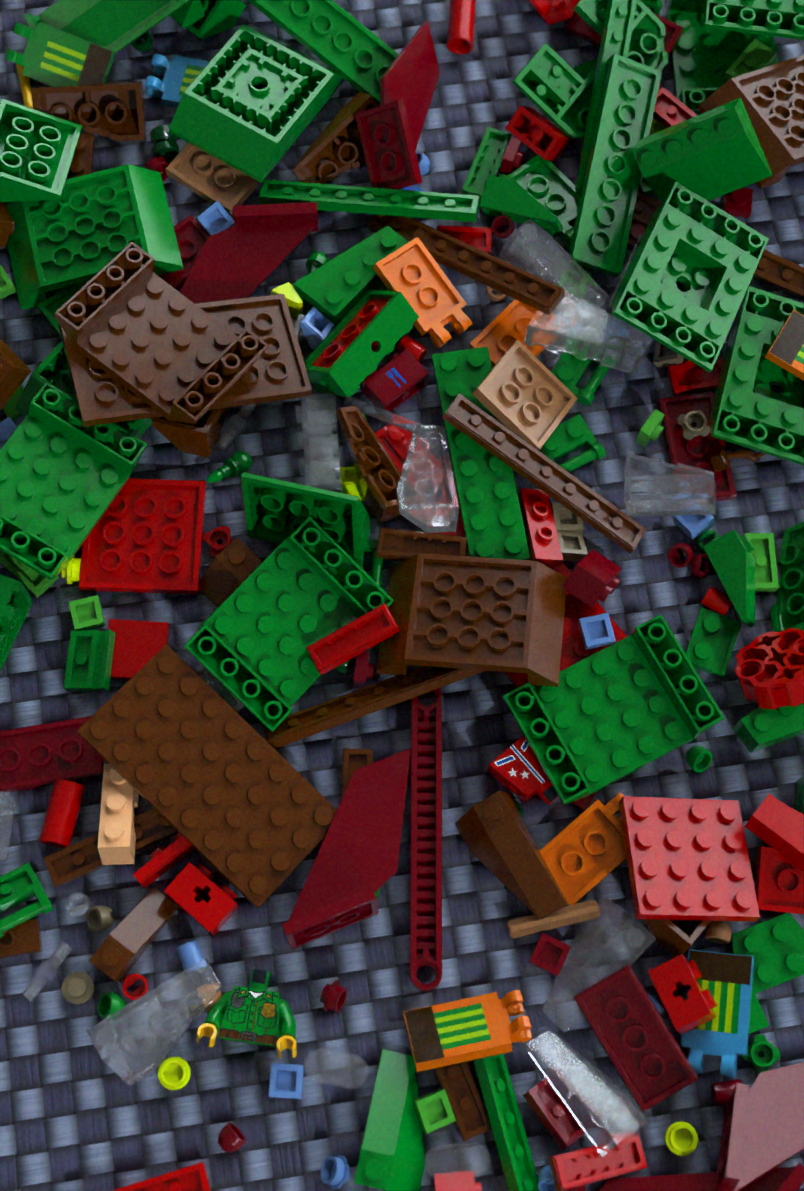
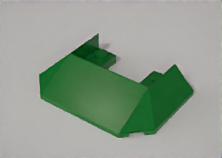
(565, 94)

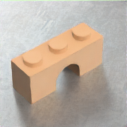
(116, 821)

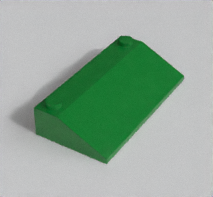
(106, 22)

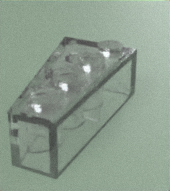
(589, 334)
(319, 442)

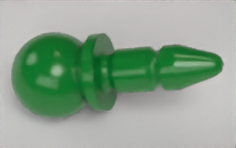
(233, 466)

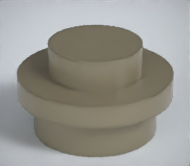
(77, 988)

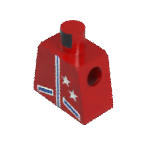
(522, 773)

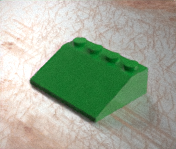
(34, 153)
(705, 154)
(280, 506)

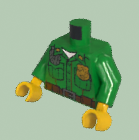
(252, 1017)

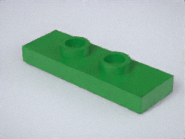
(487, 161)

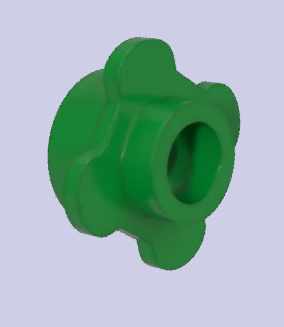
(770, 1054)

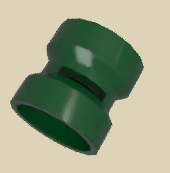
(164, 143)

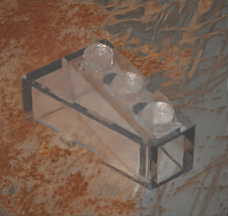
(667, 488)

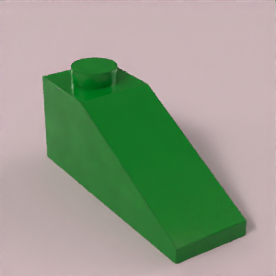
(508, 198)
(736, 570)

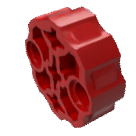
(773, 669)

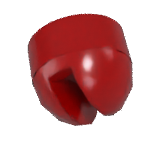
(138, 991)

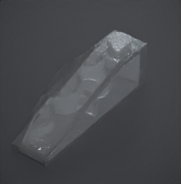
(542, 256)
(427, 483)
(596, 952)
(146, 1030)
(595, 1100)

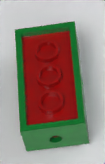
(360, 342)

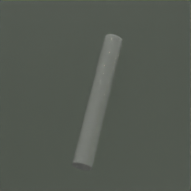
(384, 415)

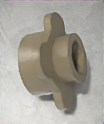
(696, 417)

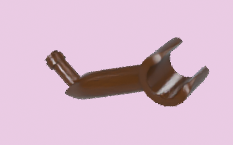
(722, 461)

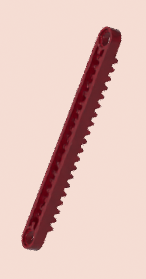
(426, 840)

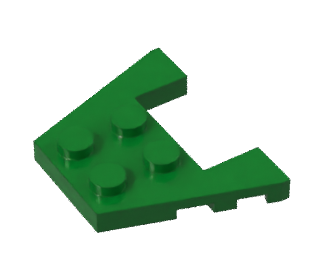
(777, 957)

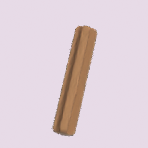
(562, 917)

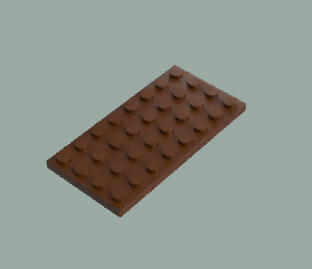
(273, 377)
(210, 775)

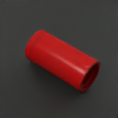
(461, 26)
(62, 813)

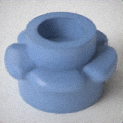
(335, 1171)

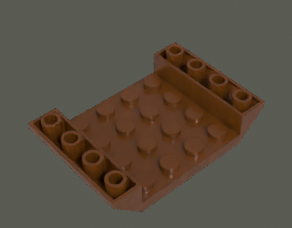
(776, 110)
(156, 338)
(476, 616)

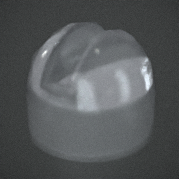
(80, 911)

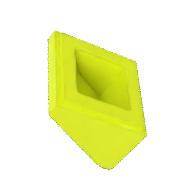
(292, 298)
(350, 482)

